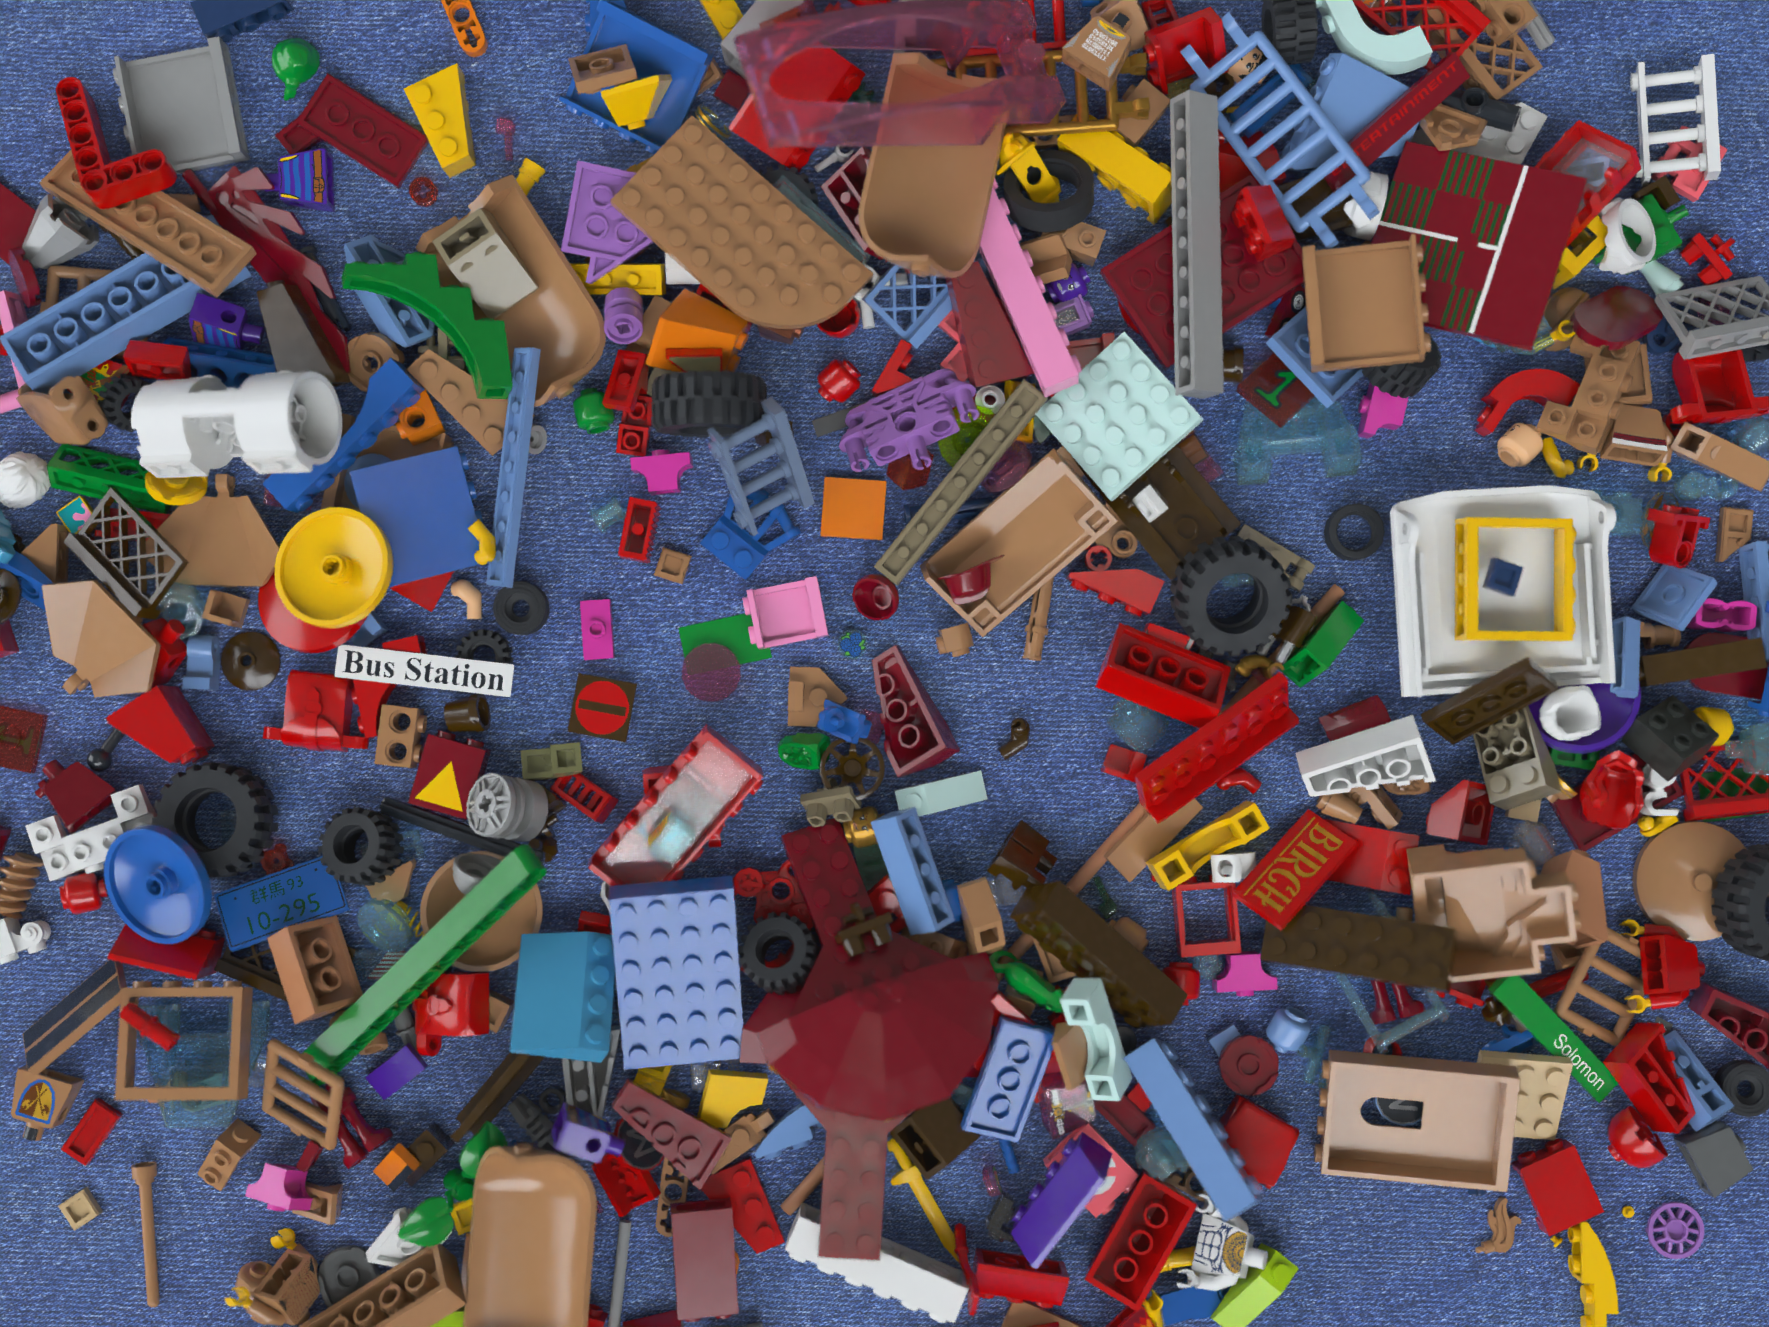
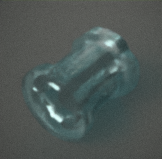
(608, 514)

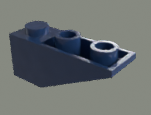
(233, 17)

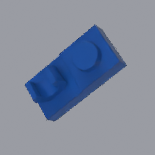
(1515, 1042)

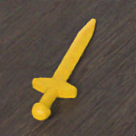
(912, 1176)

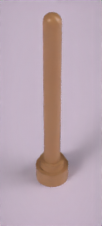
(144, 1176)

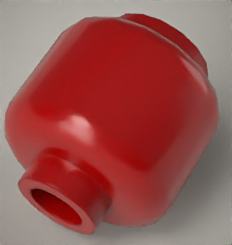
(838, 380)
(83, 893)
(1186, 978)

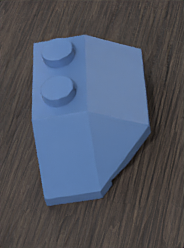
(390, 316)

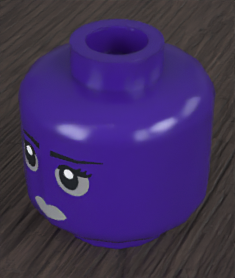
(1069, 287)

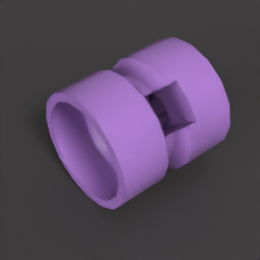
(623, 315)

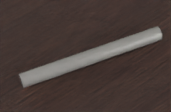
(619, 1273)

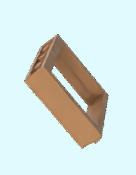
(238, 1052)

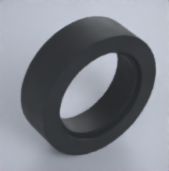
(1058, 215)

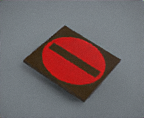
(602, 707)

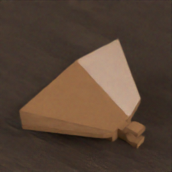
(220, 540)
(99, 639)

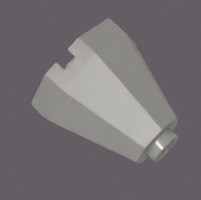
(57, 234)

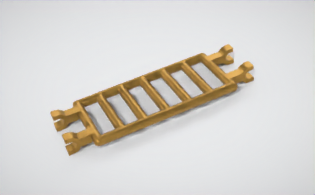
(1136, 109)

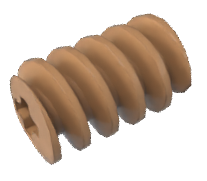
(16, 883)

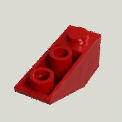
(1128, 587)

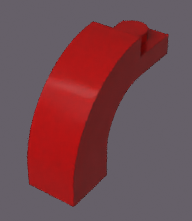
(1531, 385)

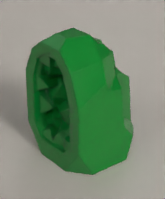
(803, 750)

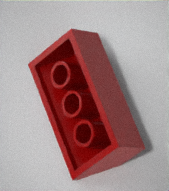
(1163, 677)
(1140, 1240)

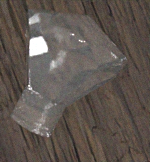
(258, 1073)

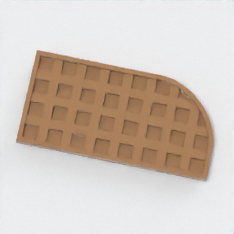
(739, 233)

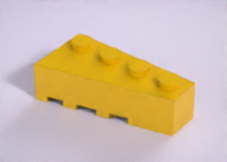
(1123, 168)

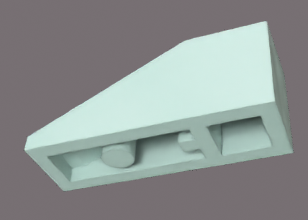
(942, 793)

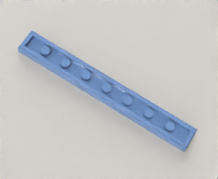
(513, 465)

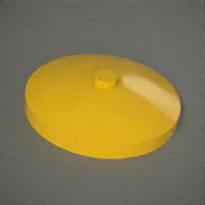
(333, 567)

